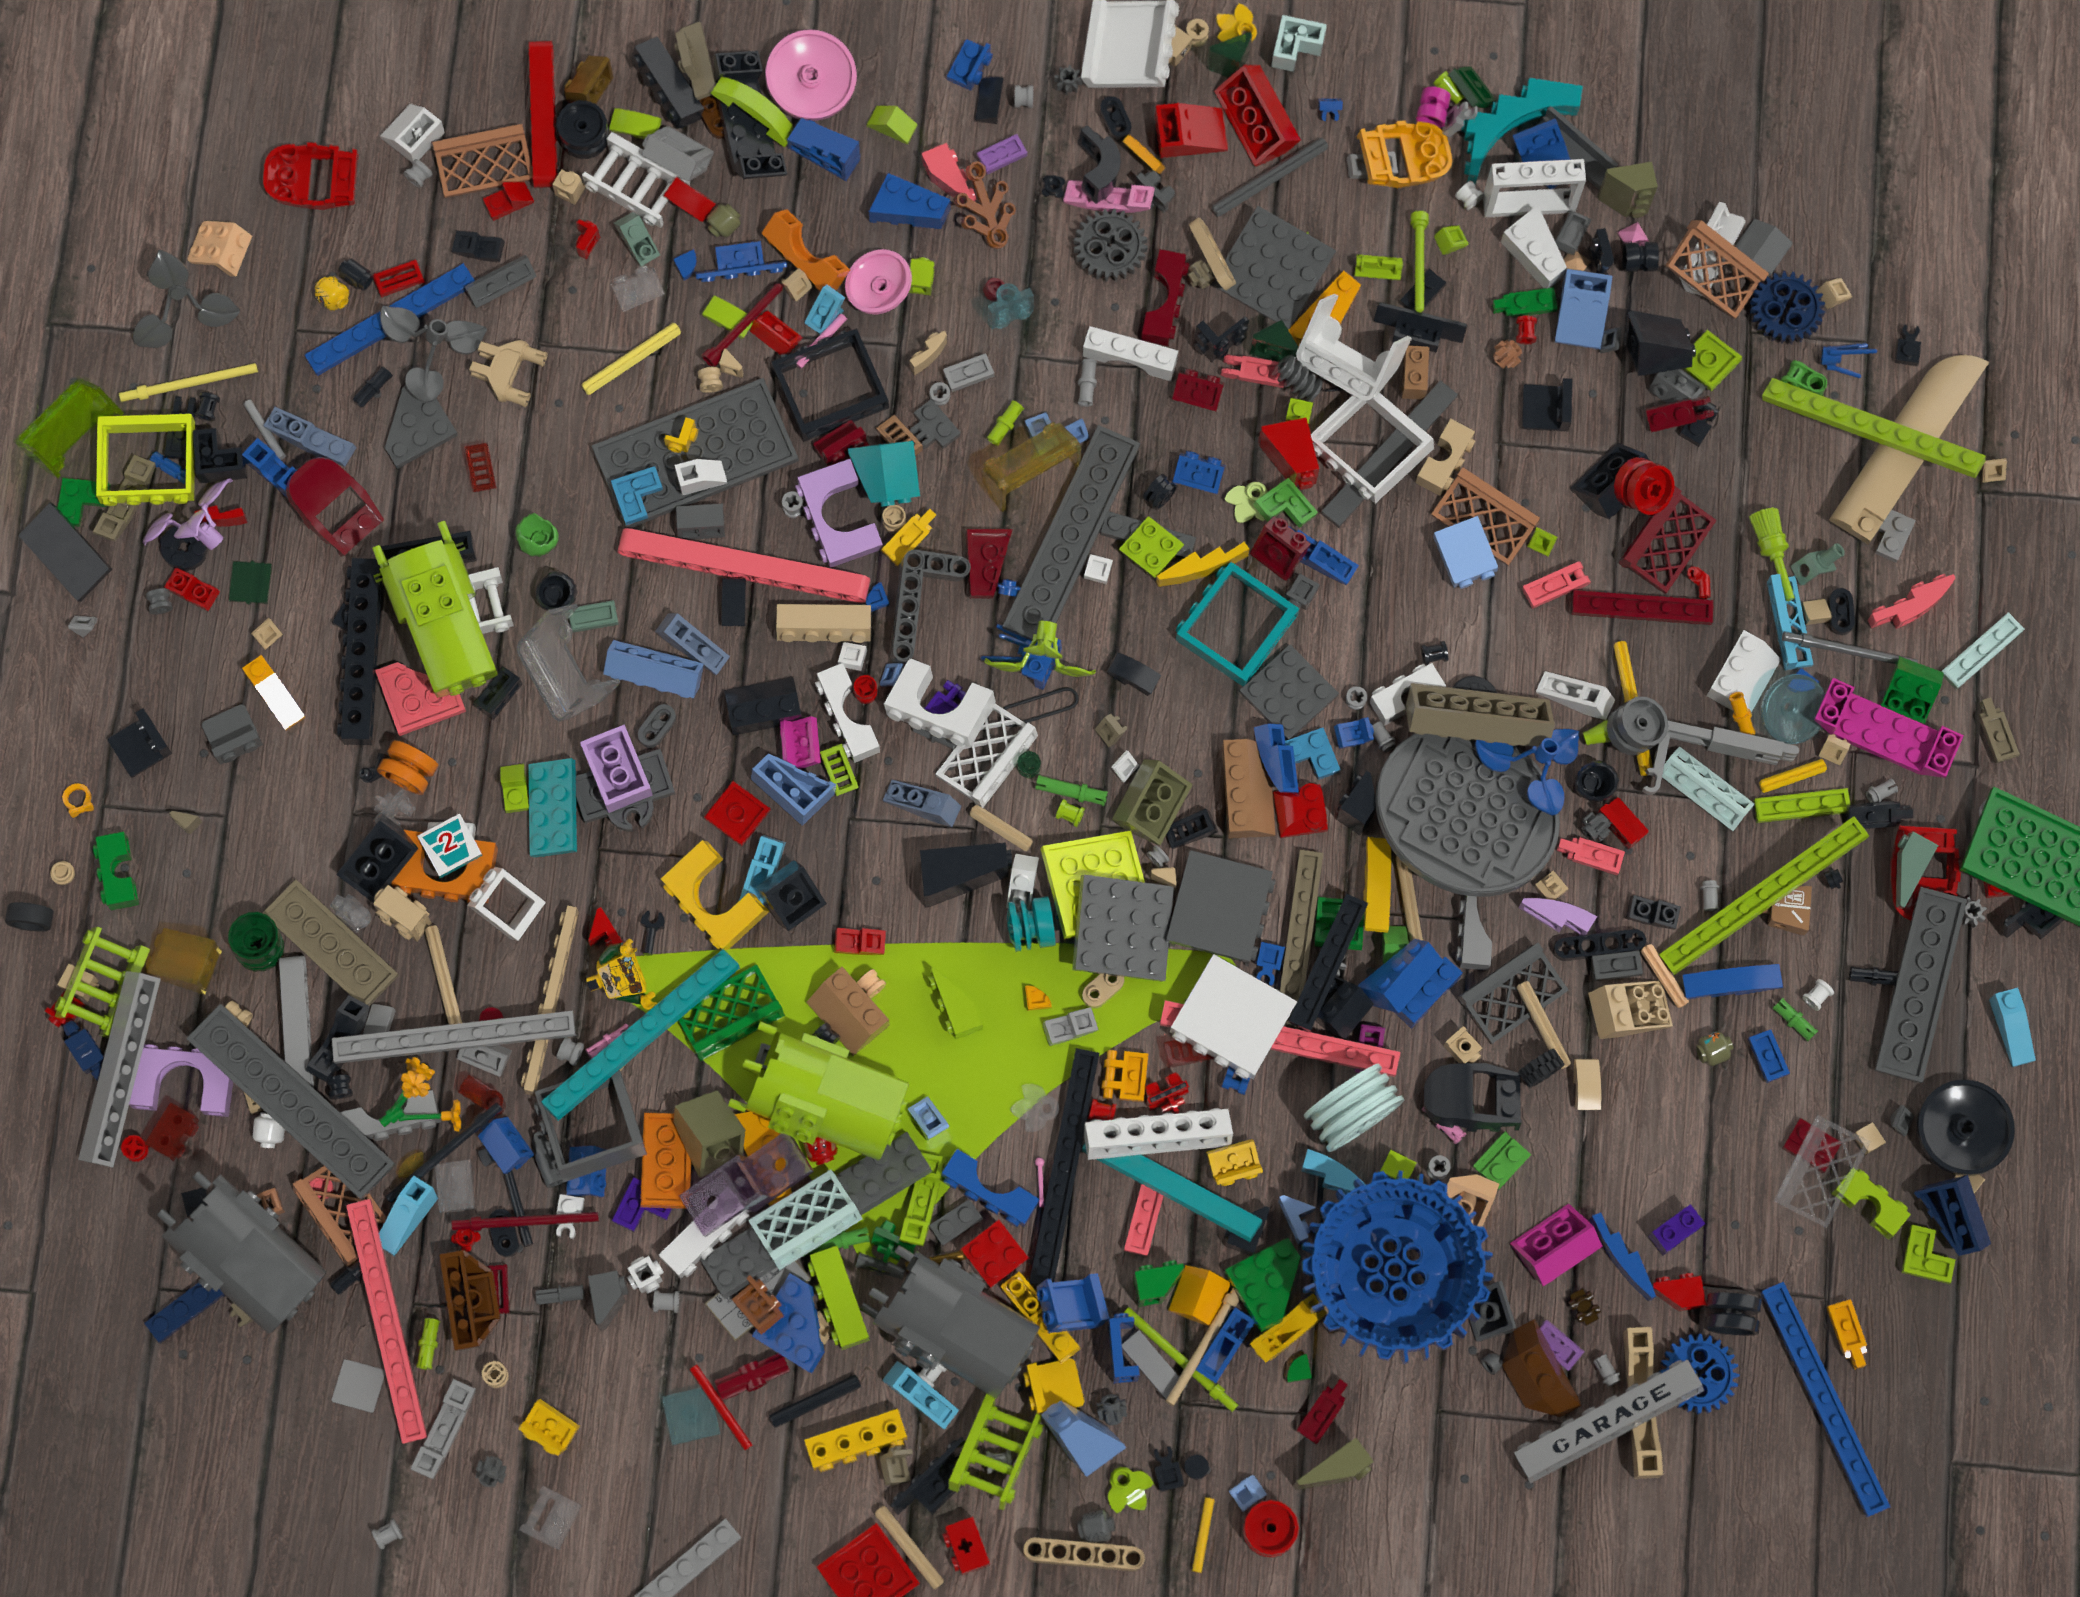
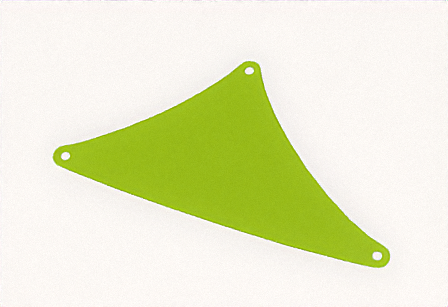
(966, 1078)

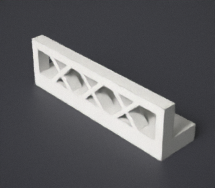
(1728, 227)

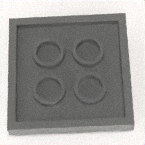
(1289, 692)

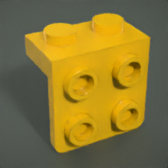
(1053, 1383)

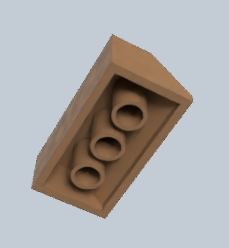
(1247, 791)

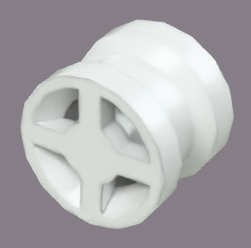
(1469, 195)

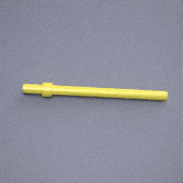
(143, 392)

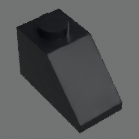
(1241, 1245)

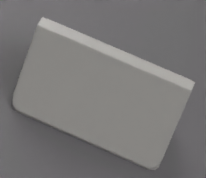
(379, 1019)
(488, 1058)

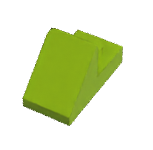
(514, 788)

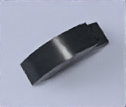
(1101, 180)
(348, 1022)

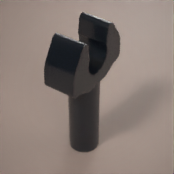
(651, 931)

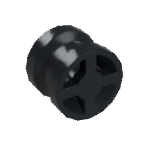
(825, 1033)
(339, 1087)

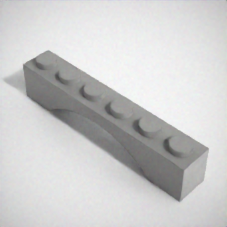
(1475, 943)

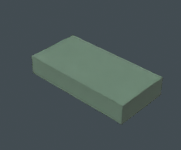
(594, 616)

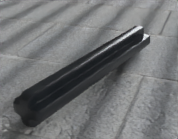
(815, 1401)

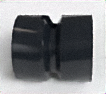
(1640, 256)

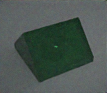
(1229, 55)
(1273, 343)

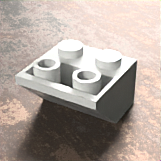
(413, 132)

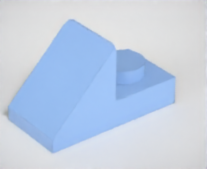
(928, 1118)
(1293, 1211)

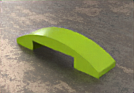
(756, 105)
(923, 1203)

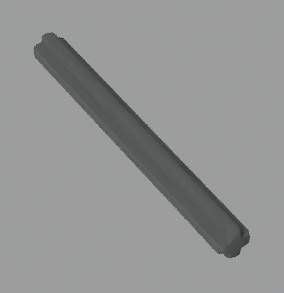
(1269, 177)

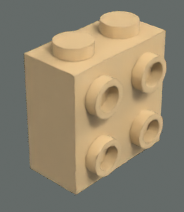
(397, 909)

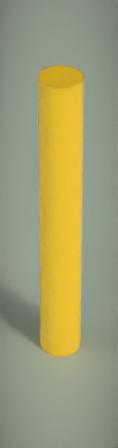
(1203, 1535)

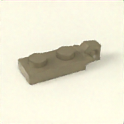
(1997, 732)

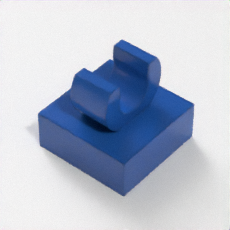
(1330, 105)

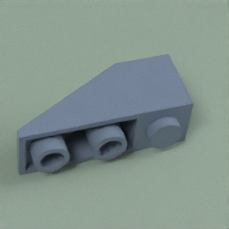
(923, 802)

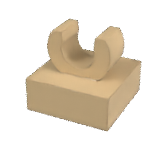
(797, 284)
(1834, 749)
(1551, 886)

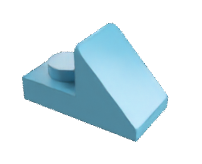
(825, 309)

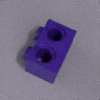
(1676, 1230)

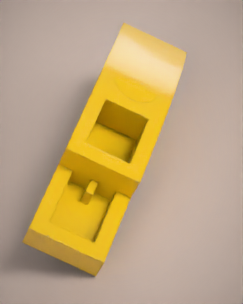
(1026, 1302)

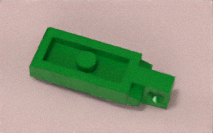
(1527, 303)

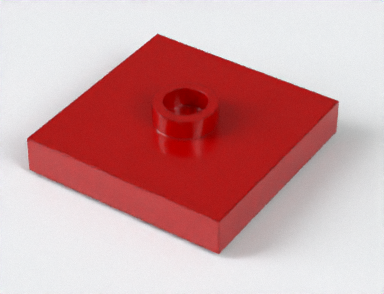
(737, 813)

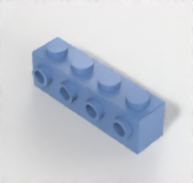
(653, 669)

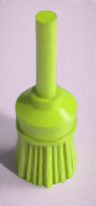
(1772, 543)

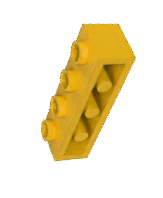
(855, 1440)

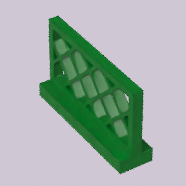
(743, 1025)

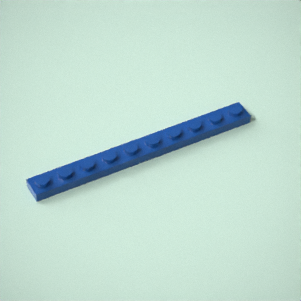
(1825, 1399)

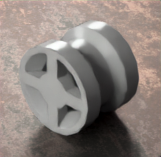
(1023, 96)
(418, 173)
(570, 1051)

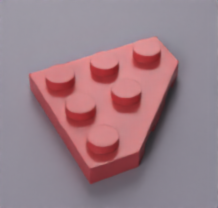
(413, 699)

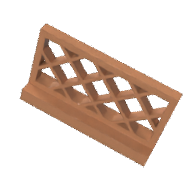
(480, 141)
(1730, 255)
(1496, 499)
(323, 1216)

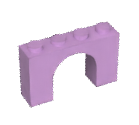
(836, 545)
(157, 1063)

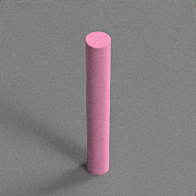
(828, 332)

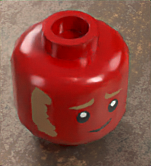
(821, 1151)

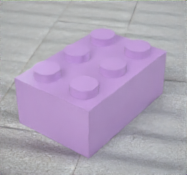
(616, 768)

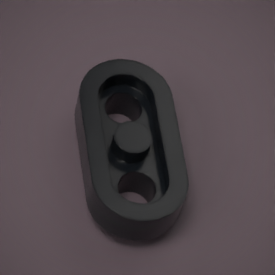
(1116, 119)
(1841, 612)
(504, 1233)

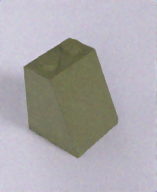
(709, 1132)

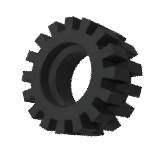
(1541, 1068)

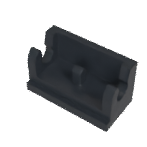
(498, 693)

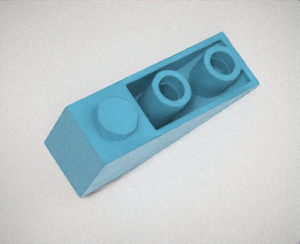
(406, 1214)

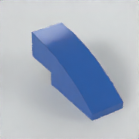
(1277, 757)
(1225, 1345)

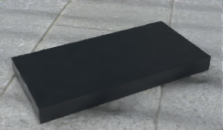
(65, 552)

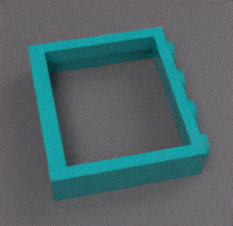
(1240, 676)

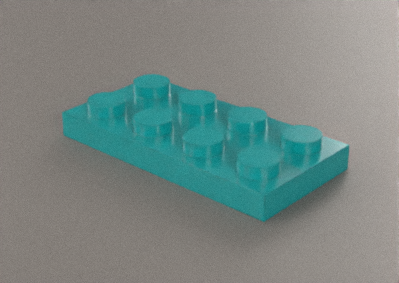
(552, 808)

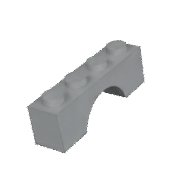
(416, 1105)

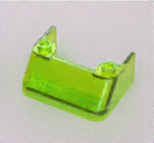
(65, 424)

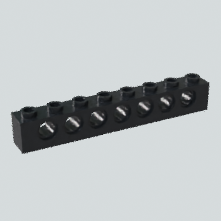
(361, 732)

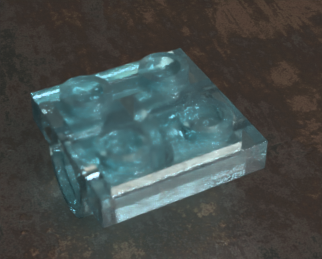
(1010, 306)

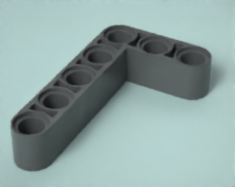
(913, 596)

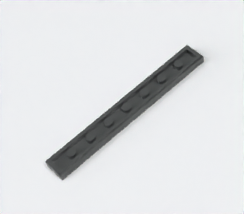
(1389, 454)

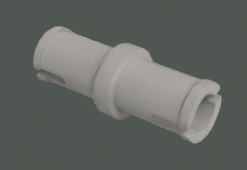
(1087, 382)

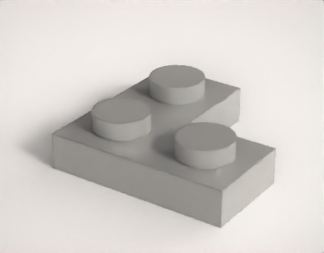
(1895, 534)

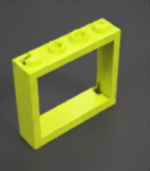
(137, 424)

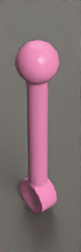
(1040, 1162)

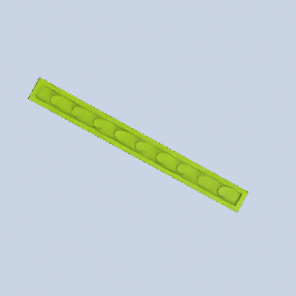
(1874, 428)
(1764, 895)

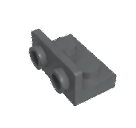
(1676, 386)

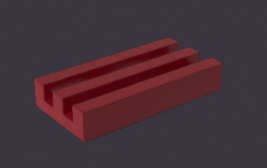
(495, 1268)

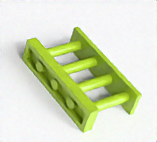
(135, 959)
(980, 1433)

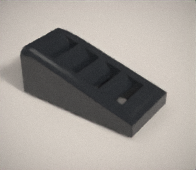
(1202, 833)

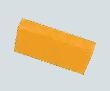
(1144, 154)

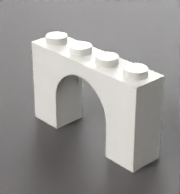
(959, 725)

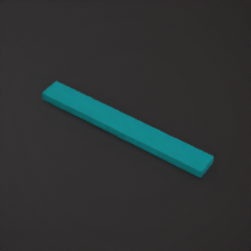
(1186, 1193)

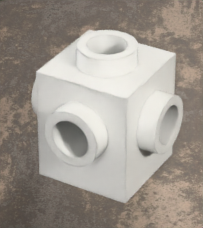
(641, 1266)

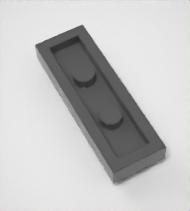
(500, 281)

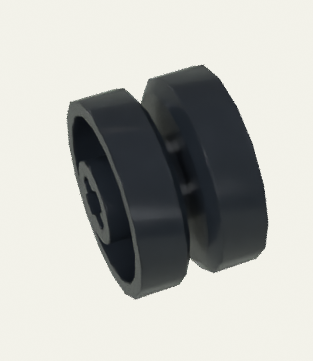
(583, 129)
(1733, 1314)

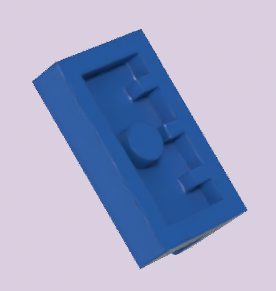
(969, 64)
(1199, 472)
(1040, 668)

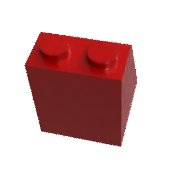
(1291, 451)

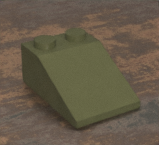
(1343, 1466)

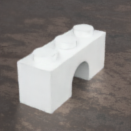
(1388, 701)

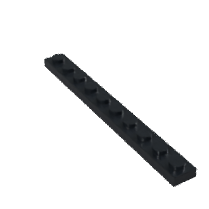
(1064, 1166)

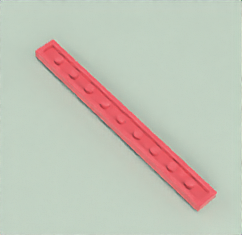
(1317, 1046)
(386, 1321)

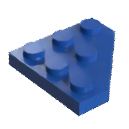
(797, 1332)

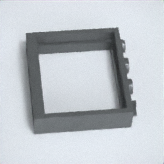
(600, 1160)

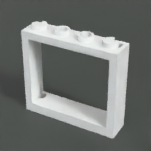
(1534, 174)
(1392, 415)

